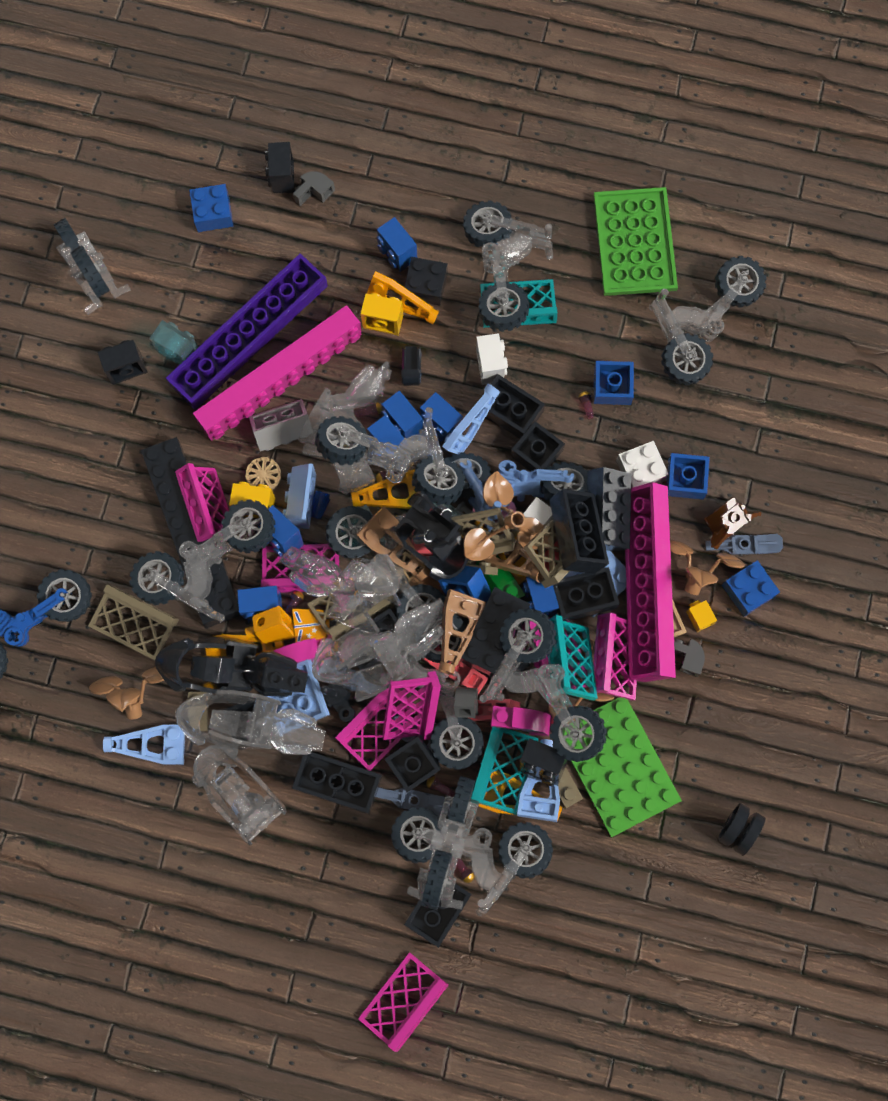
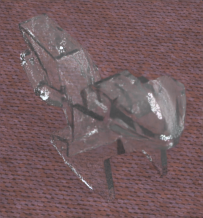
(362, 392)
(351, 590)
(412, 635)
(286, 730)
(248, 810)

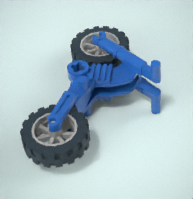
(47, 606)

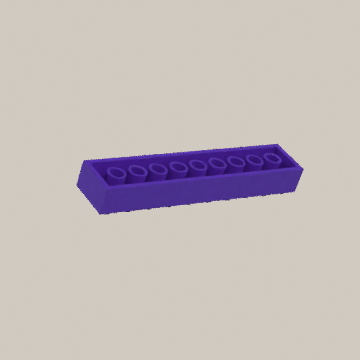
(247, 331)

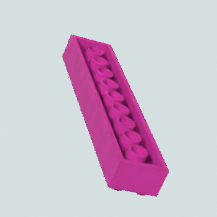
(278, 373)
(650, 586)

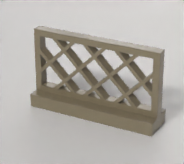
(502, 542)
(556, 570)
(135, 605)
(340, 629)

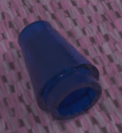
(319, 504)

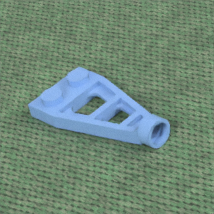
(456, 441)
(172, 750)
(538, 807)

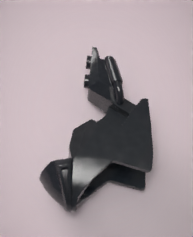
(435, 530)
(267, 672)

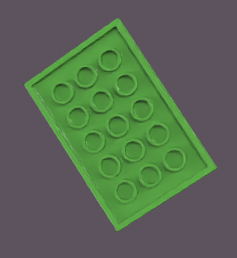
(635, 241)
(627, 775)

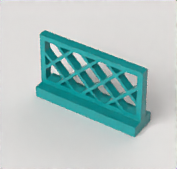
(537, 313)
(560, 656)
(487, 766)

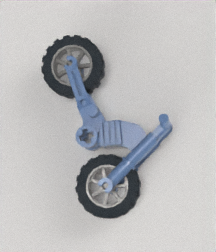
(521, 481)

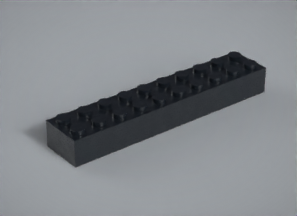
(162, 462)

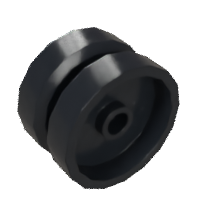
(741, 829)

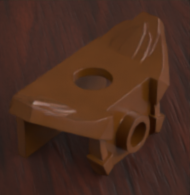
(727, 520)

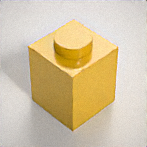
(701, 615)

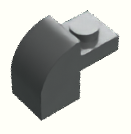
(313, 183)
(692, 655)
(466, 702)

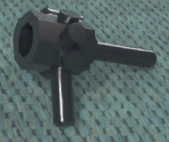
(338, 698)

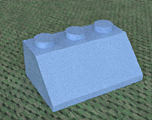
(299, 496)

